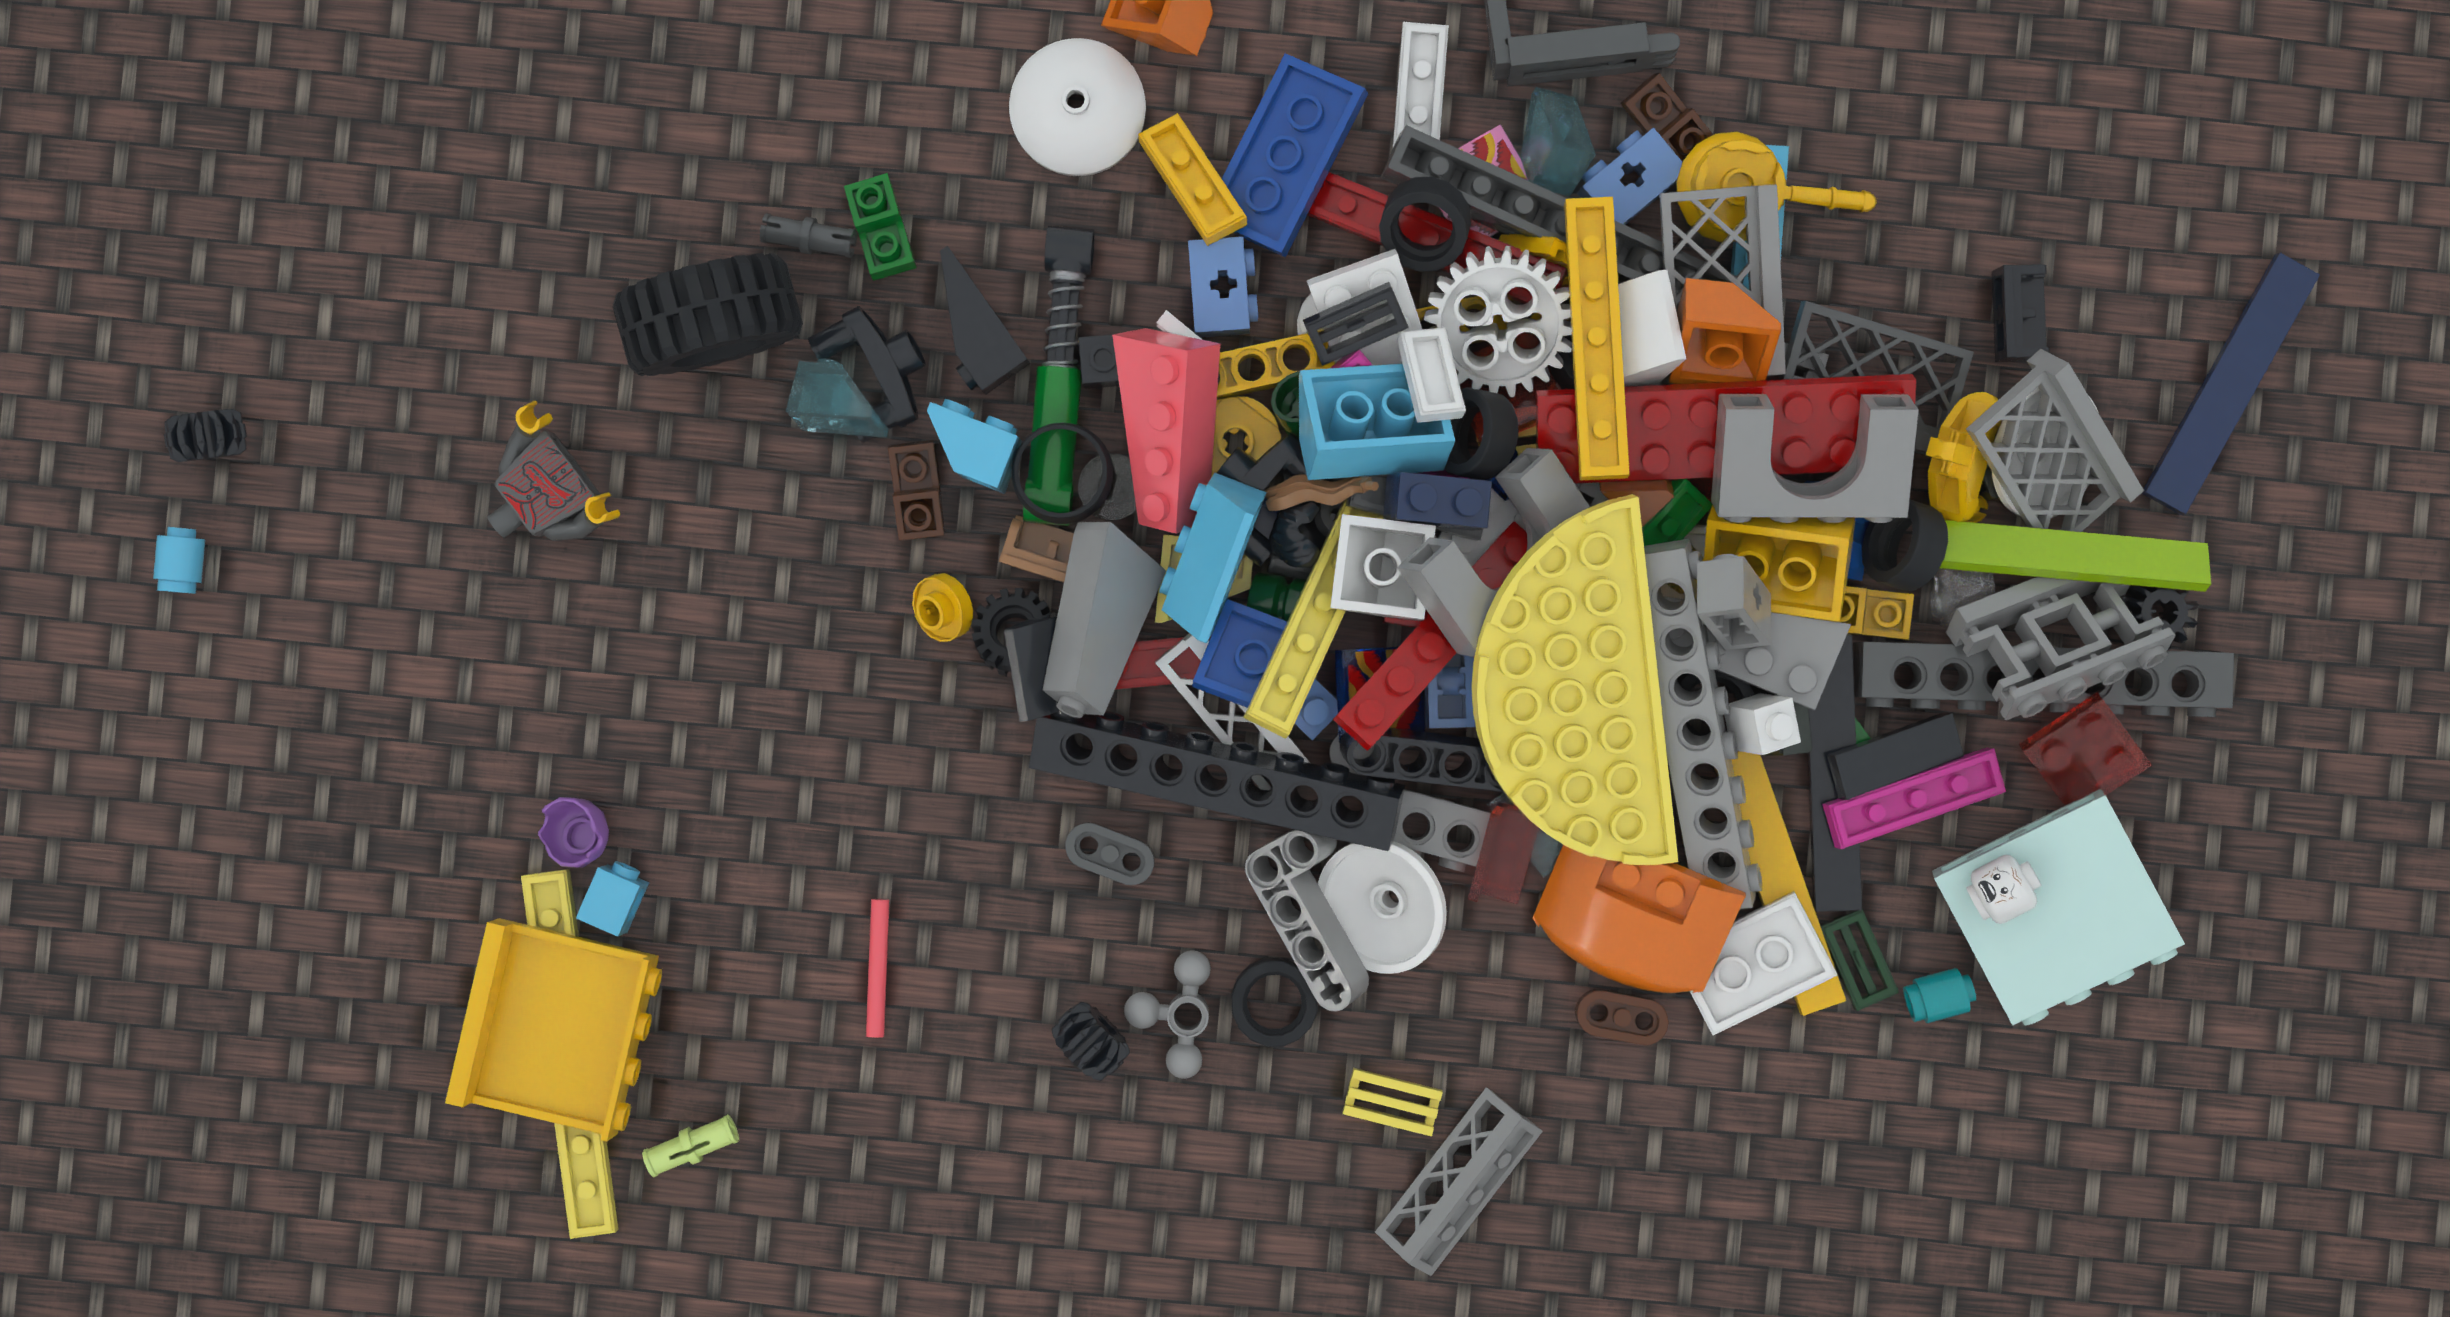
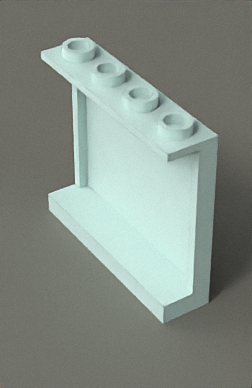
(2091, 914)

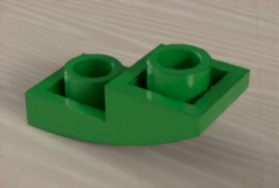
(880, 226)

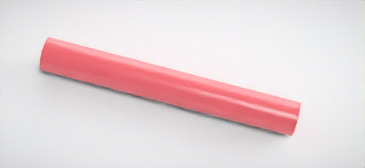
(877, 968)

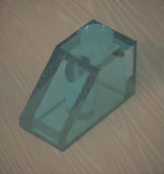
(1555, 142)
(831, 402)

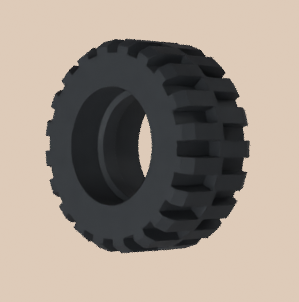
(707, 314)

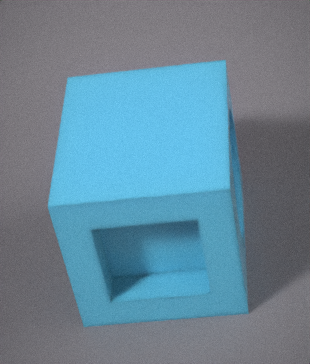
(613, 898)

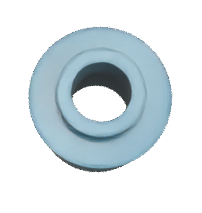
(179, 560)

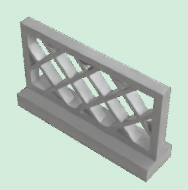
(1761, 247)
(2079, 424)

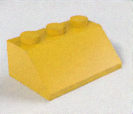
(1797, 561)

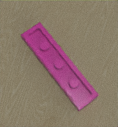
(1915, 798)

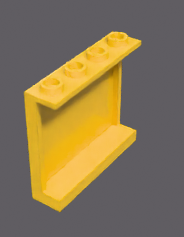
(554, 1027)

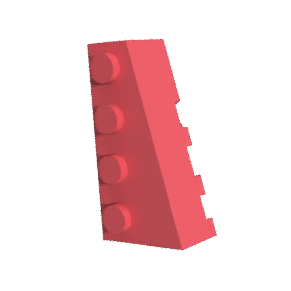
(1169, 420)

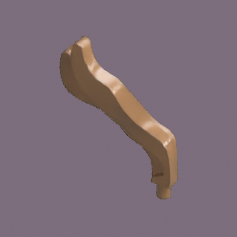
(1300, 489)

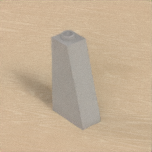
(1098, 617)

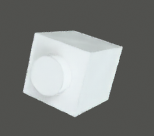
(1763, 723)

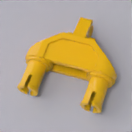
(1957, 463)

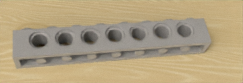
(1701, 838)

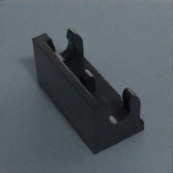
(2019, 312)

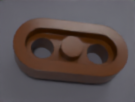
(1621, 1016)

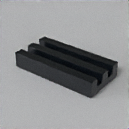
(1348, 308)

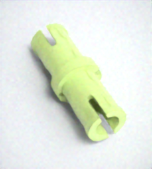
(690, 1145)

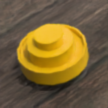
(942, 607)

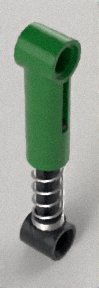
(1058, 382)

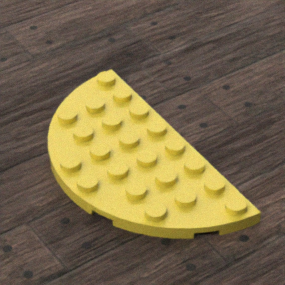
(1574, 690)

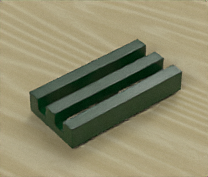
(1841, 923)

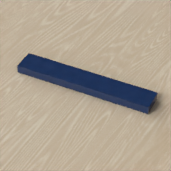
(2230, 383)

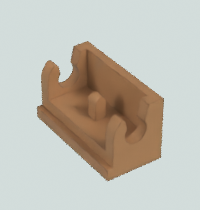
(1037, 549)

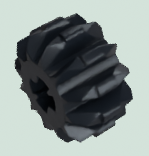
(205, 435)
(2173, 604)
(1090, 1041)

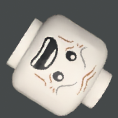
(2003, 889)

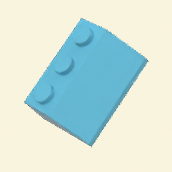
(1366, 425)
(1210, 553)

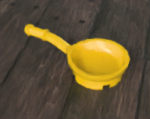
(1743, 161)

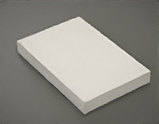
(1763, 963)

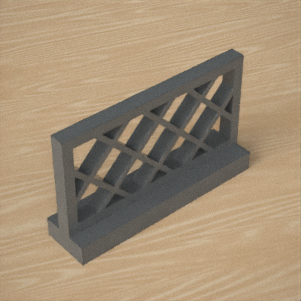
(1955, 383)

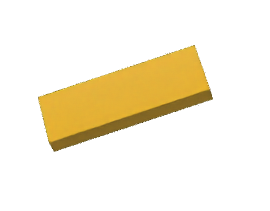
(1192, 179)

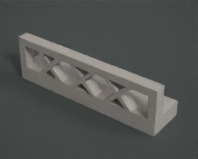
(1468, 1193)

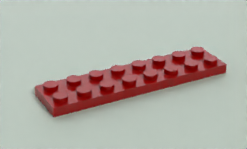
(1676, 424)

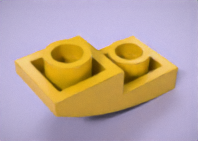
(1877, 613)

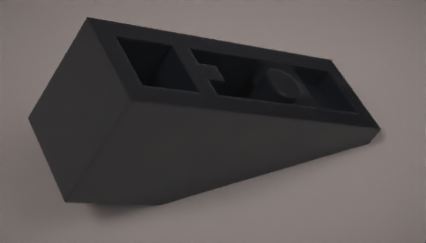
(979, 337)

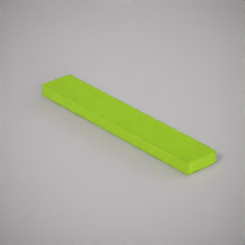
(2077, 556)

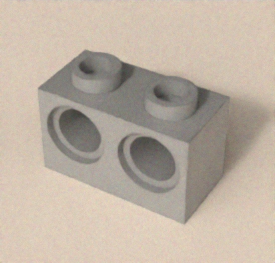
(1441, 817)

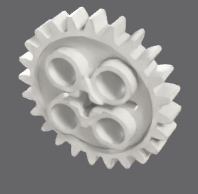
(1491, 282)

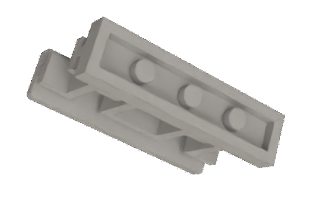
(2069, 675)

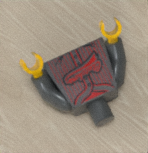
(545, 485)

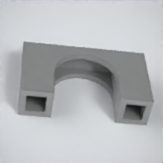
(1869, 486)
(1445, 578)

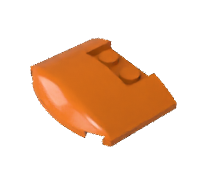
(1638, 922)

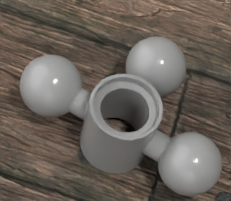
(1144, 1010)

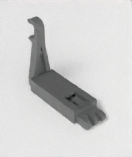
(1573, 52)

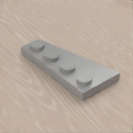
(1793, 664)

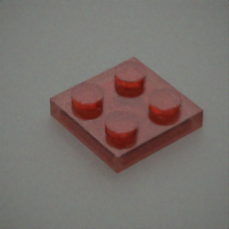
(2085, 751)

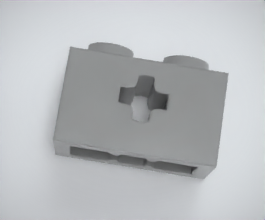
(1733, 602)

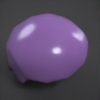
(574, 831)

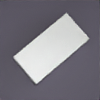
(1431, 375)

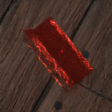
(1504, 855)

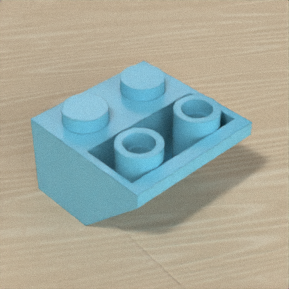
(976, 448)

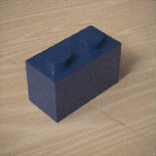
(1437, 501)

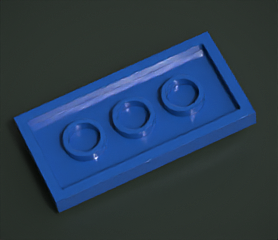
(1290, 150)

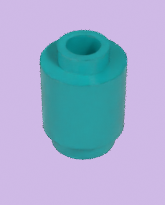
(1939, 996)

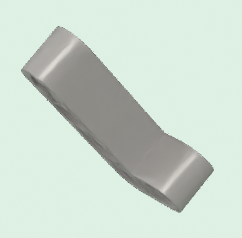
(1314, 920)

